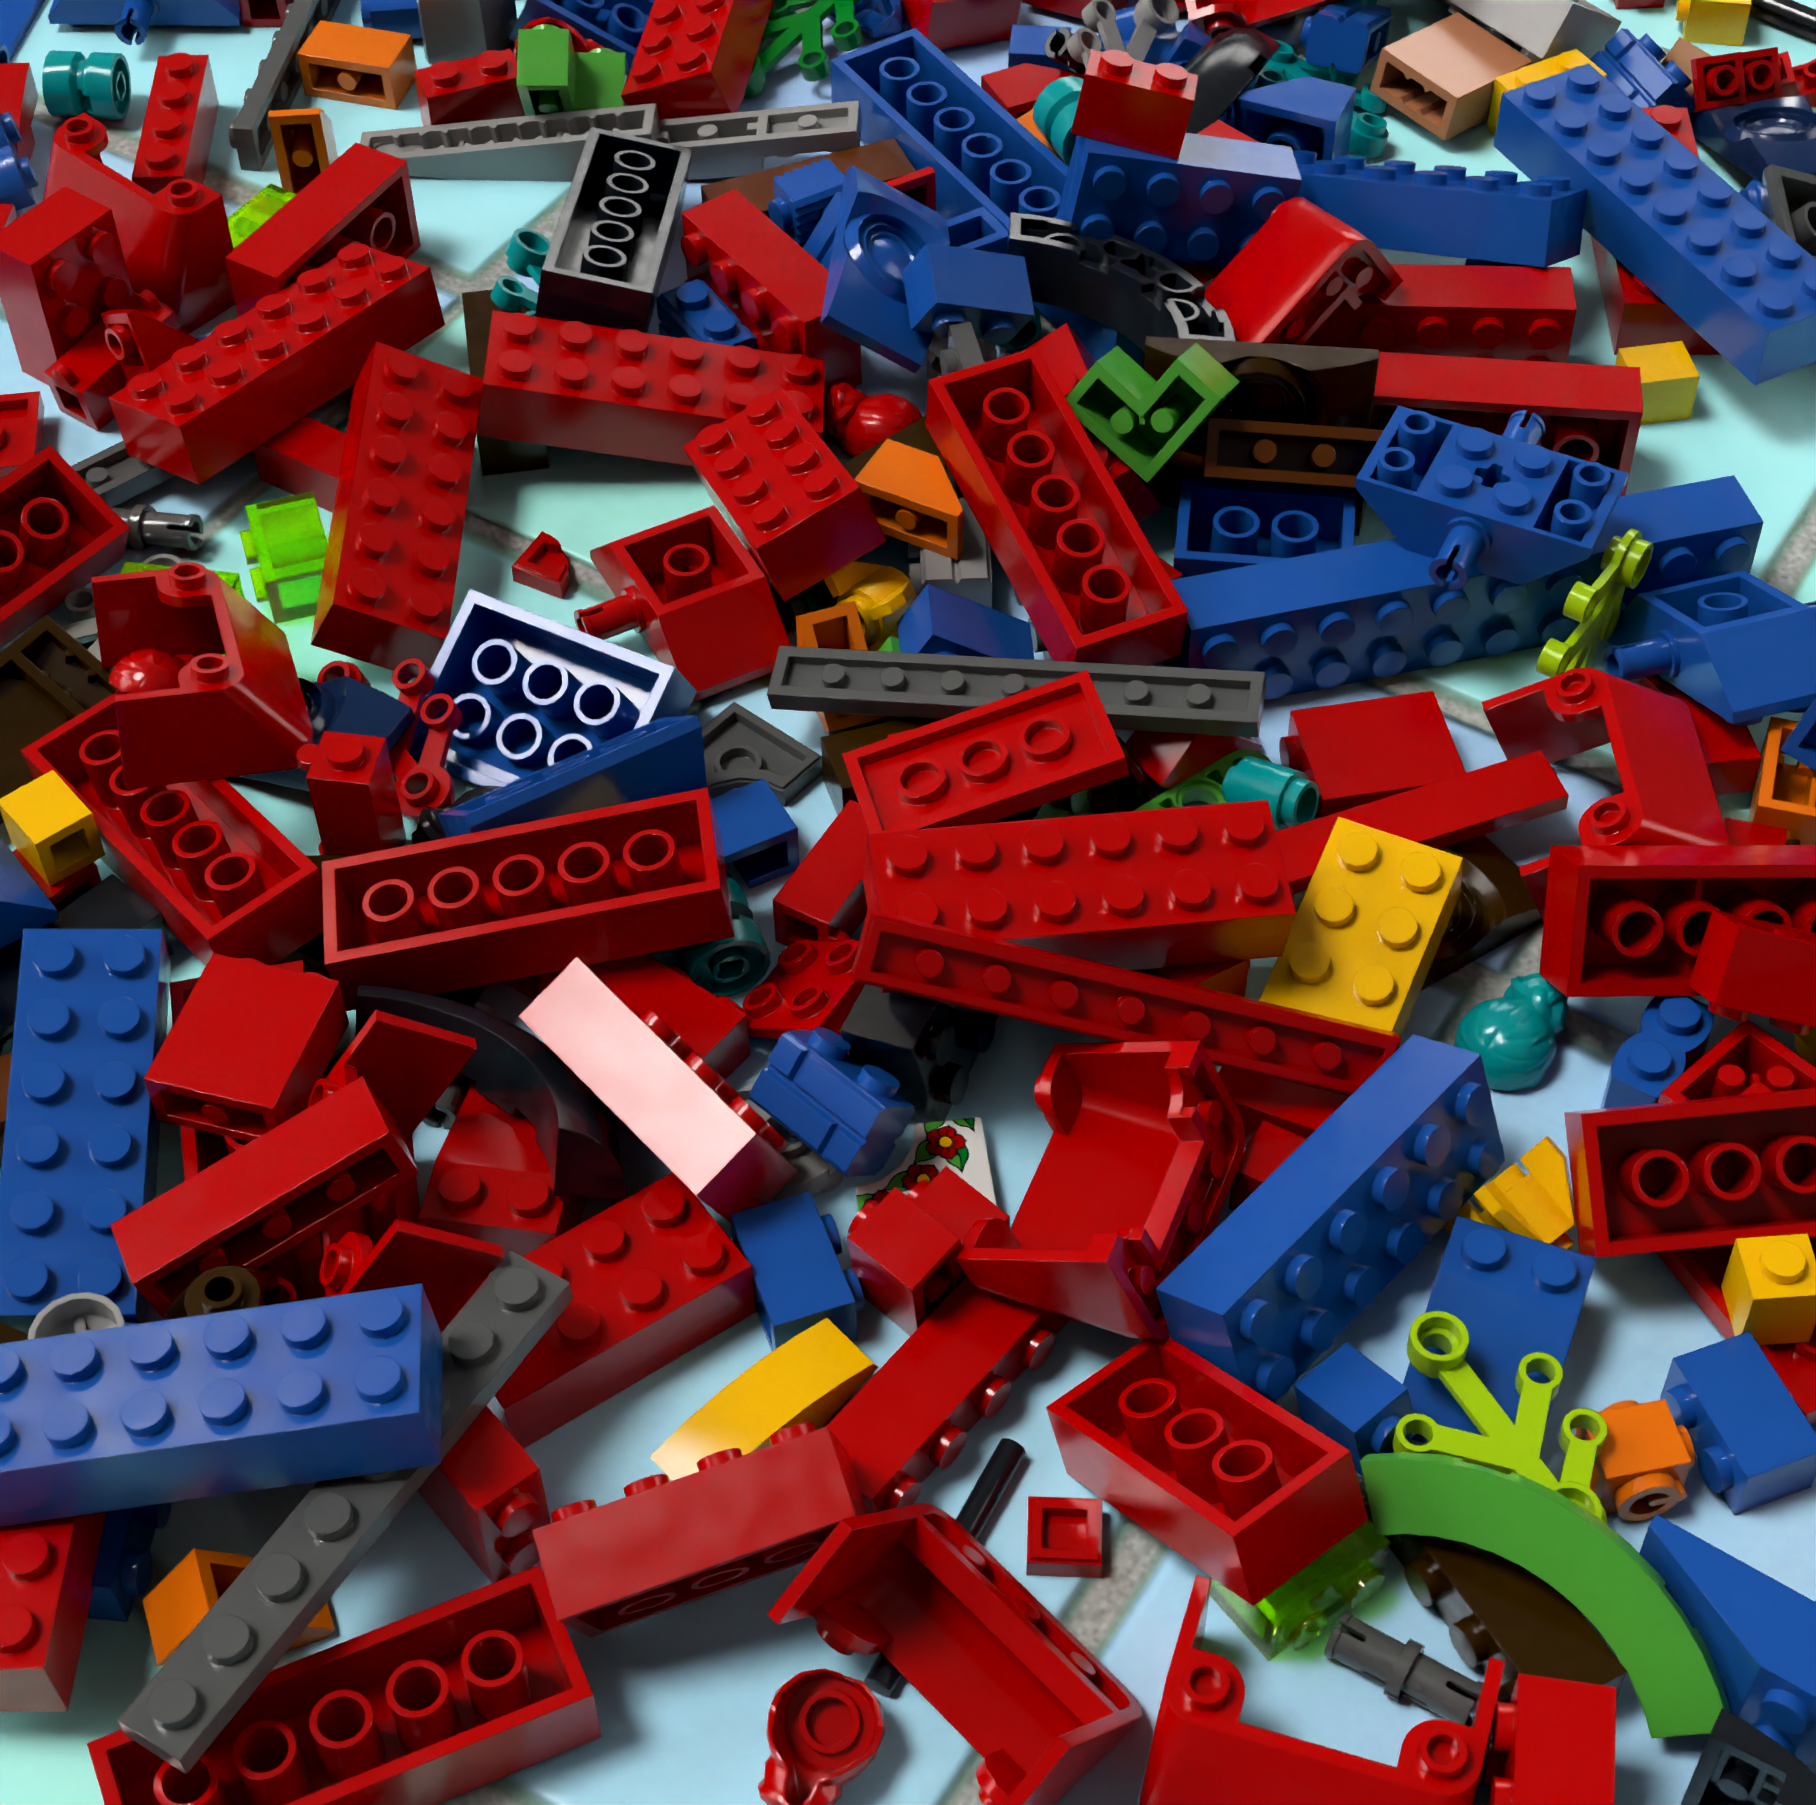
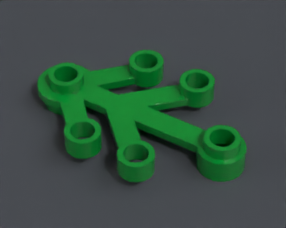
(805, 27)

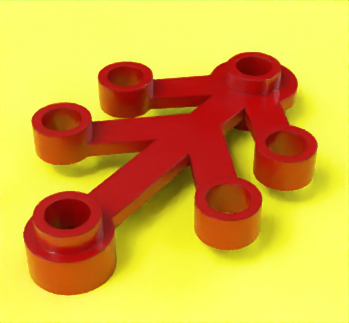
(424, 782)

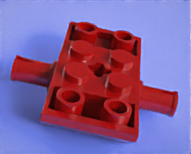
(692, 601)

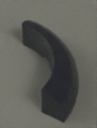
(1225, 70)
(1113, 282)
(526, 1079)

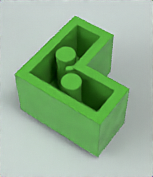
(559, 80)
(1145, 417)

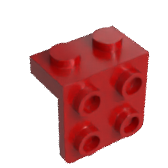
(805, 990)

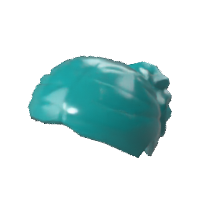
(1516, 1032)

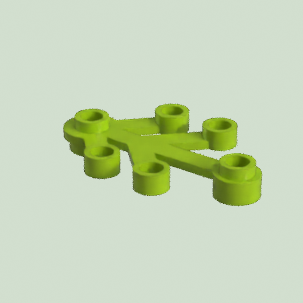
(1597, 605)
(1504, 1444)

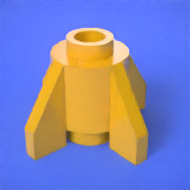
(879, 594)
(1529, 1204)

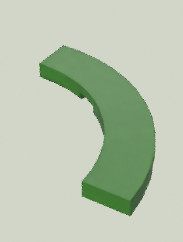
(1573, 1555)

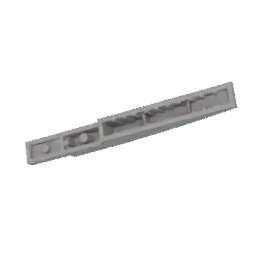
(551, 144)

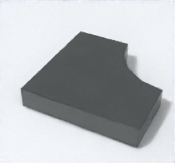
(747, 749)

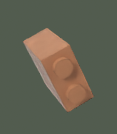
(1444, 74)

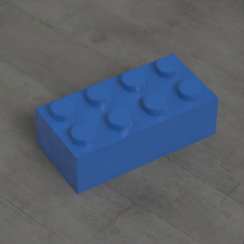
(1182, 208)

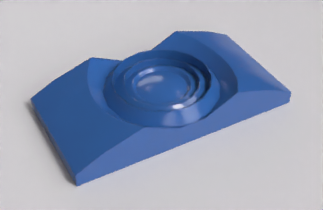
(872, 245)

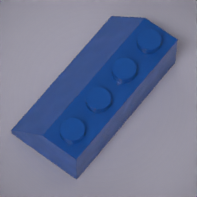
(632, 767)

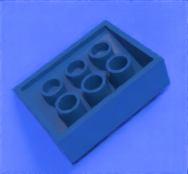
(539, 692)

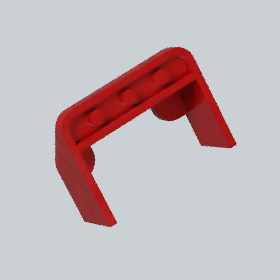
(230, 710)
(1655, 749)
(382, 1240)
(969, 1644)
(1213, 1759)

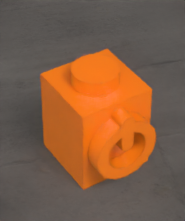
(1641, 1460)

